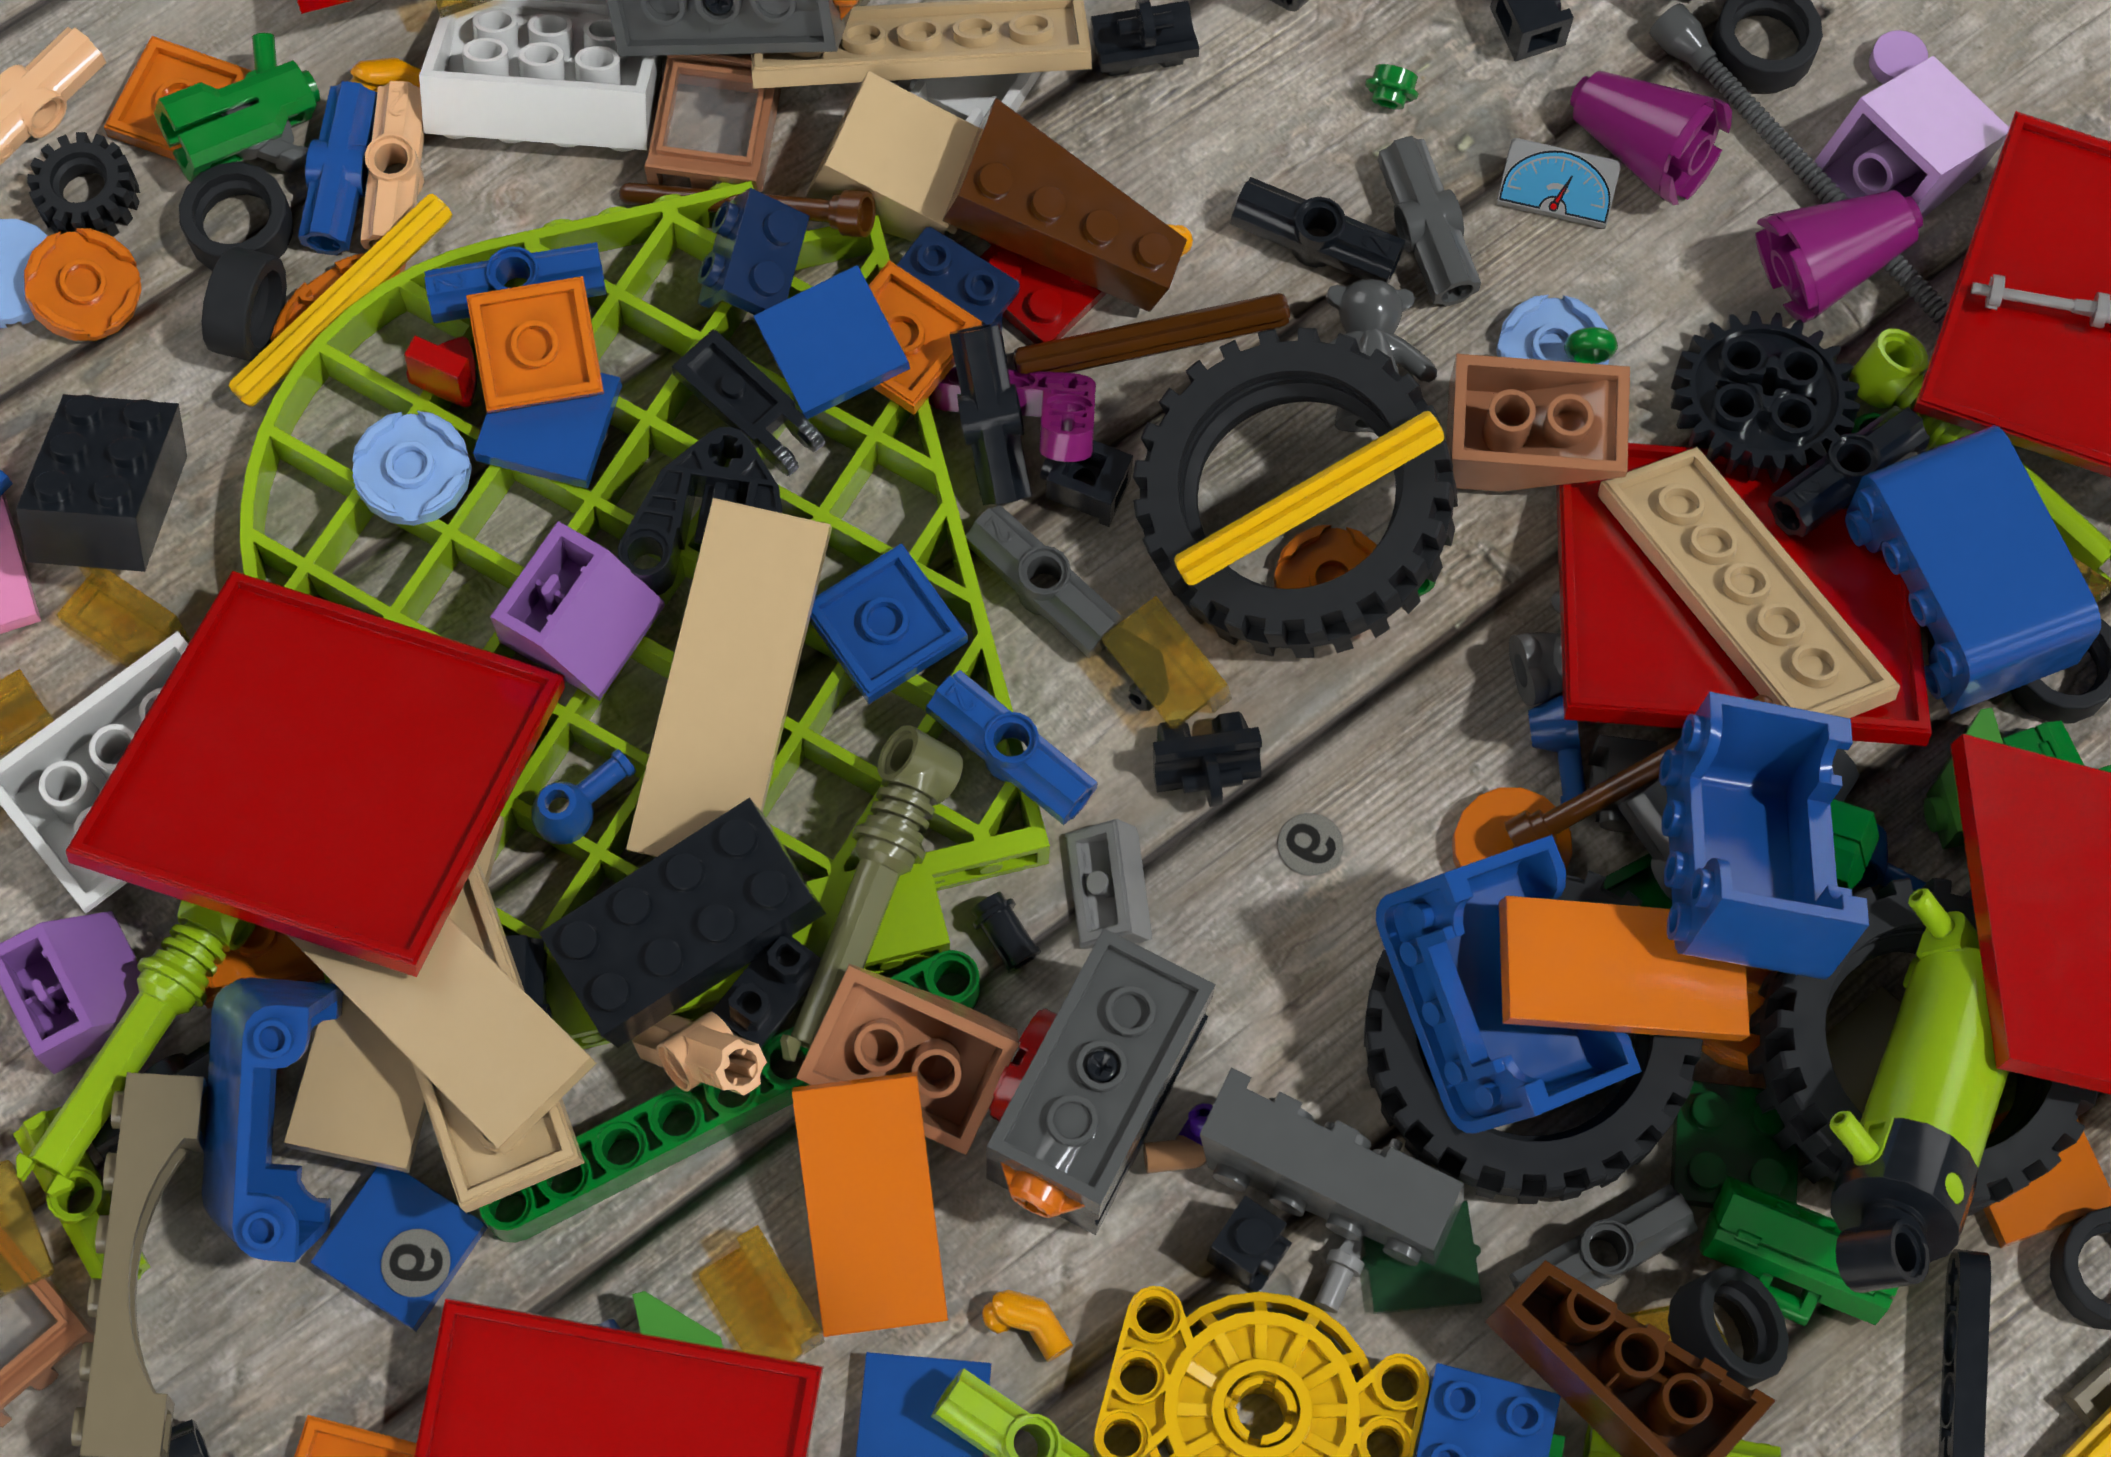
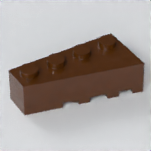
(1060, 212)
(1624, 1374)

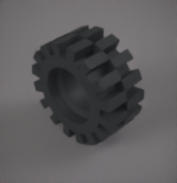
(76, 160)

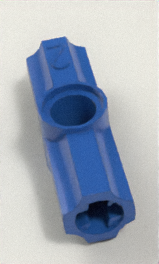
(337, 169)
(450, 285)
(984, 722)

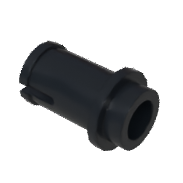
(1005, 931)

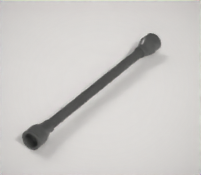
(1684, 38)

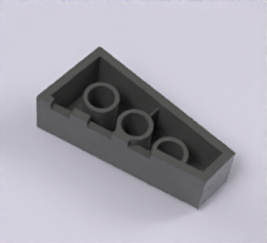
(1329, 1173)

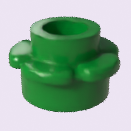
(1392, 86)

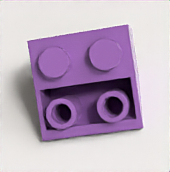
(576, 611)
(69, 985)

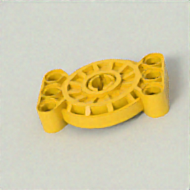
(1247, 1355)

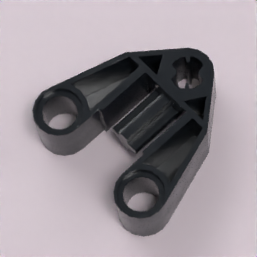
(666, 512)

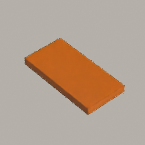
(1612, 973)
(870, 1204)

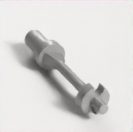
(2098, 310)
(1343, 1265)

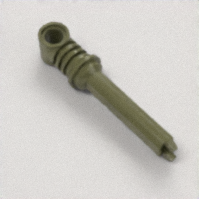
(915, 777)

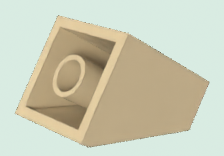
(898, 152)

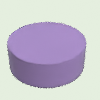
(1895, 54)

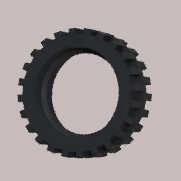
(1257, 381)
(1809, 1094)
(1513, 1163)

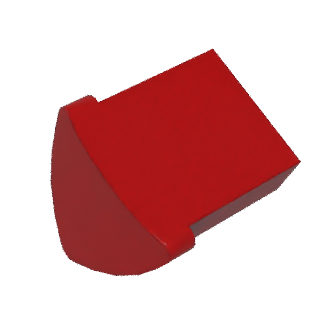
(443, 369)

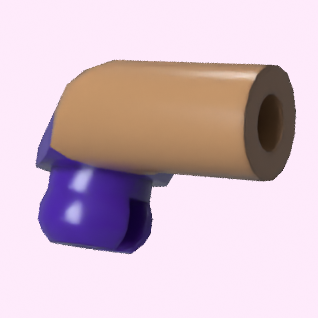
(1184, 1151)

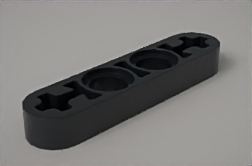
(1965, 1355)

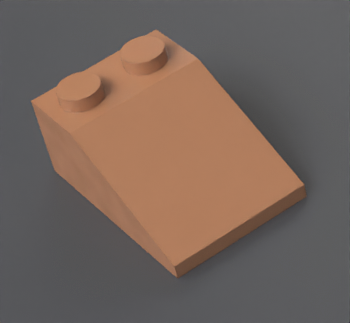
(1536, 422)
(895, 1028)

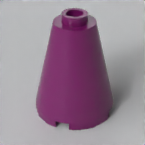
(1653, 130)
(1834, 247)

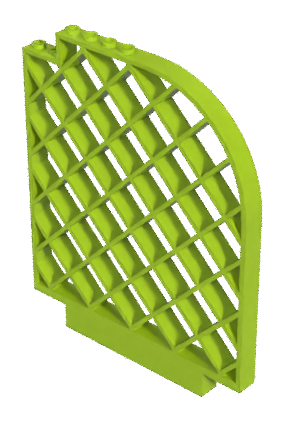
(914, 918)

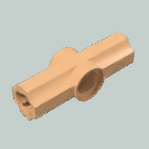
(37, 95)
(395, 139)
(702, 1053)

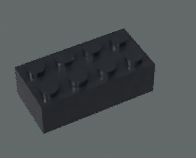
(681, 923)

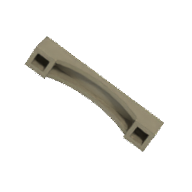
(159, 1127)

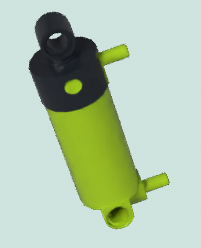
(1926, 1117)

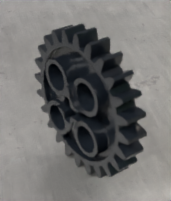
(1763, 395)

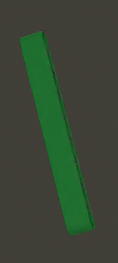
(712, 1122)

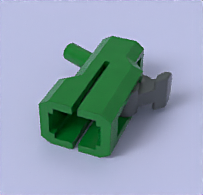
(241, 118)

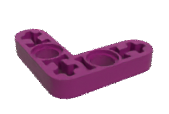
(1060, 400)

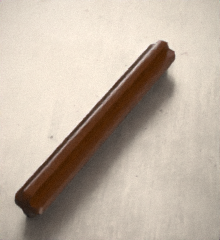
(1154, 335)

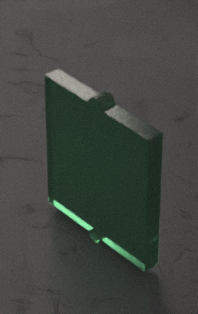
(1425, 1286)

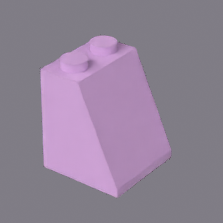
(1913, 137)

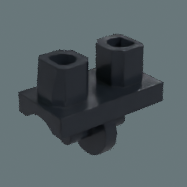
(1144, 37)
(1209, 759)
(768, 991)

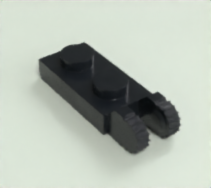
(745, 399)

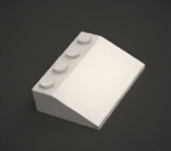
(537, 77)
(63, 768)

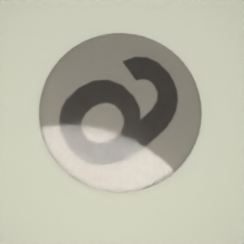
(1310, 844)
(415, 1263)

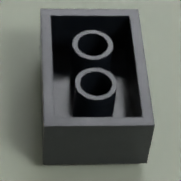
(102, 483)

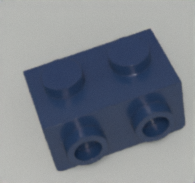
(752, 253)
(960, 276)

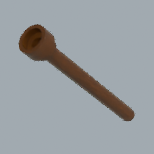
(849, 213)
(1531, 827)

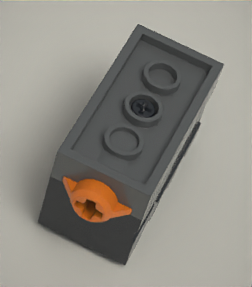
(727, 26)
(1098, 1082)

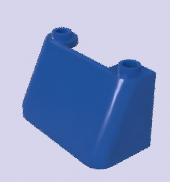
(1448, 968)
(253, 1033)

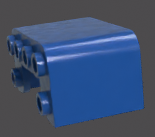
(1978, 566)
(1757, 839)

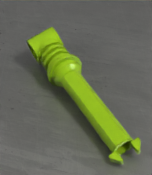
(1892, 376)
(167, 987)

